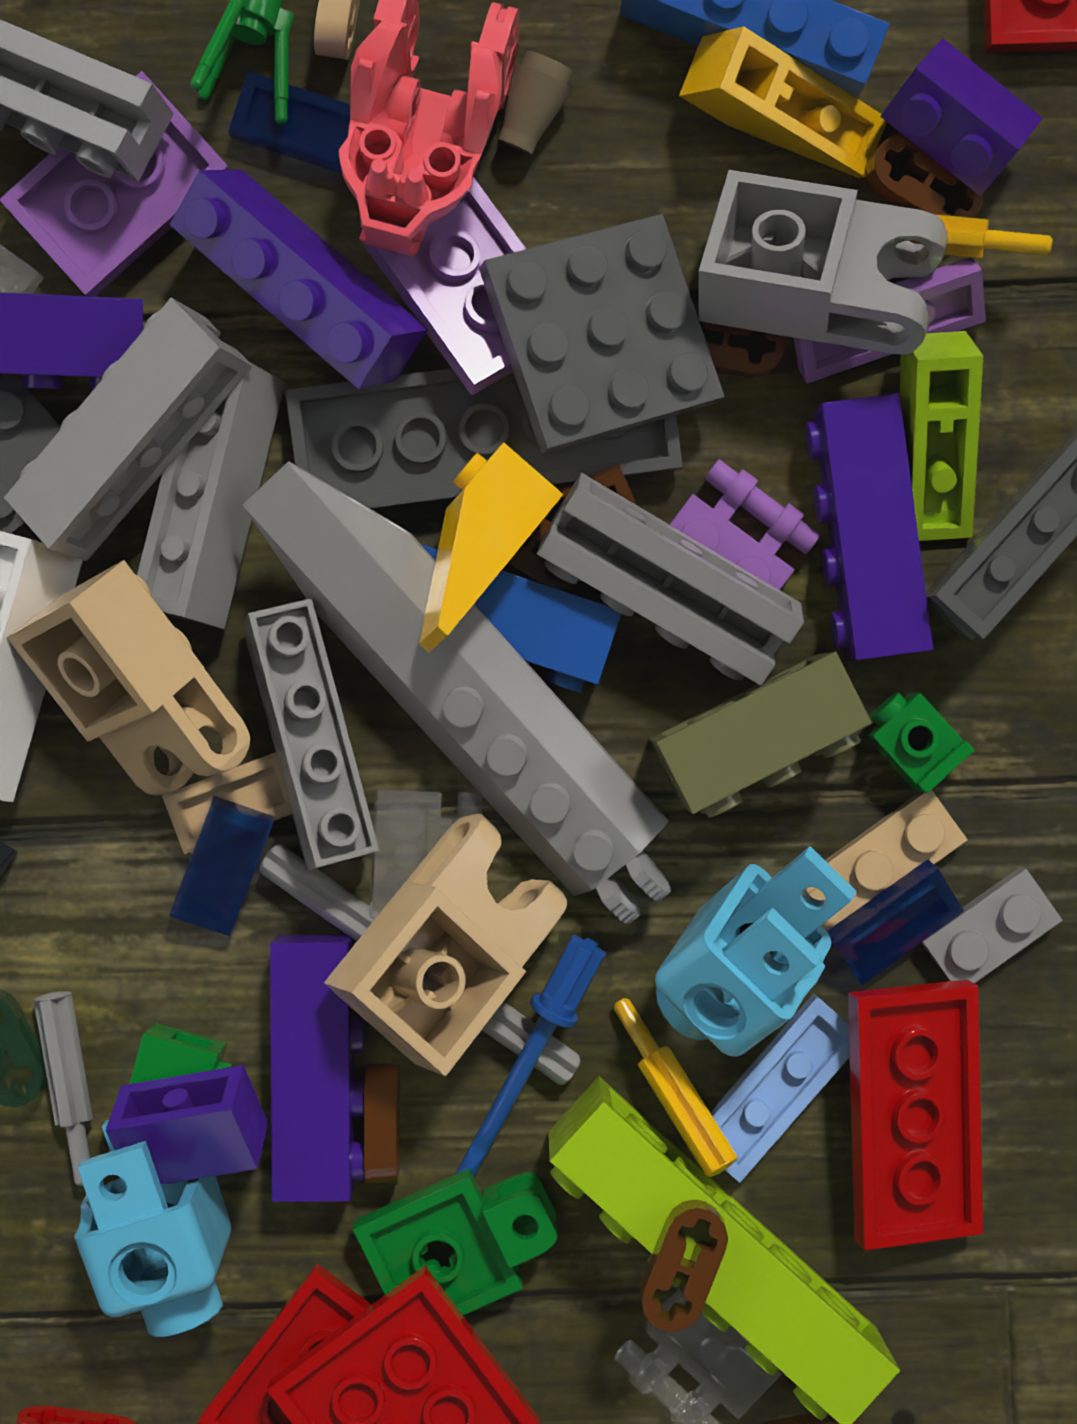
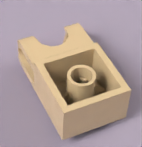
(131, 680)
(456, 938)

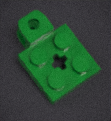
(485, 1231)

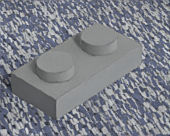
(992, 928)

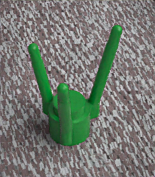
(250, 23)

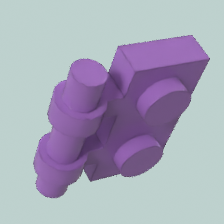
(715, 531)

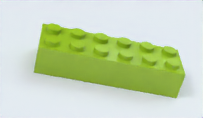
(761, 1285)

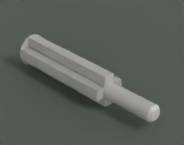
(65, 1071)

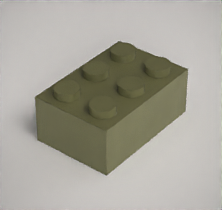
(761, 734)

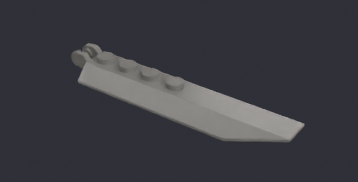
(467, 692)

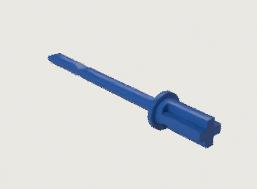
(556, 1007)

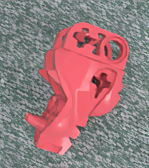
(411, 147)

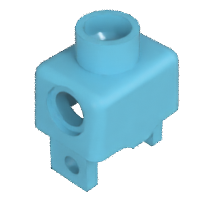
(729, 982)
(149, 1253)

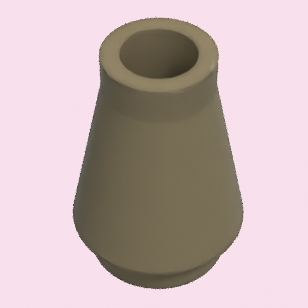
(533, 100)

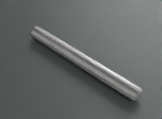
(353, 918)

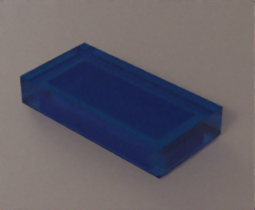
(313, 127)
(221, 865)
(895, 921)

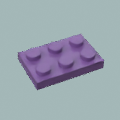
(102, 223)
(447, 289)

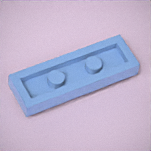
(782, 1082)

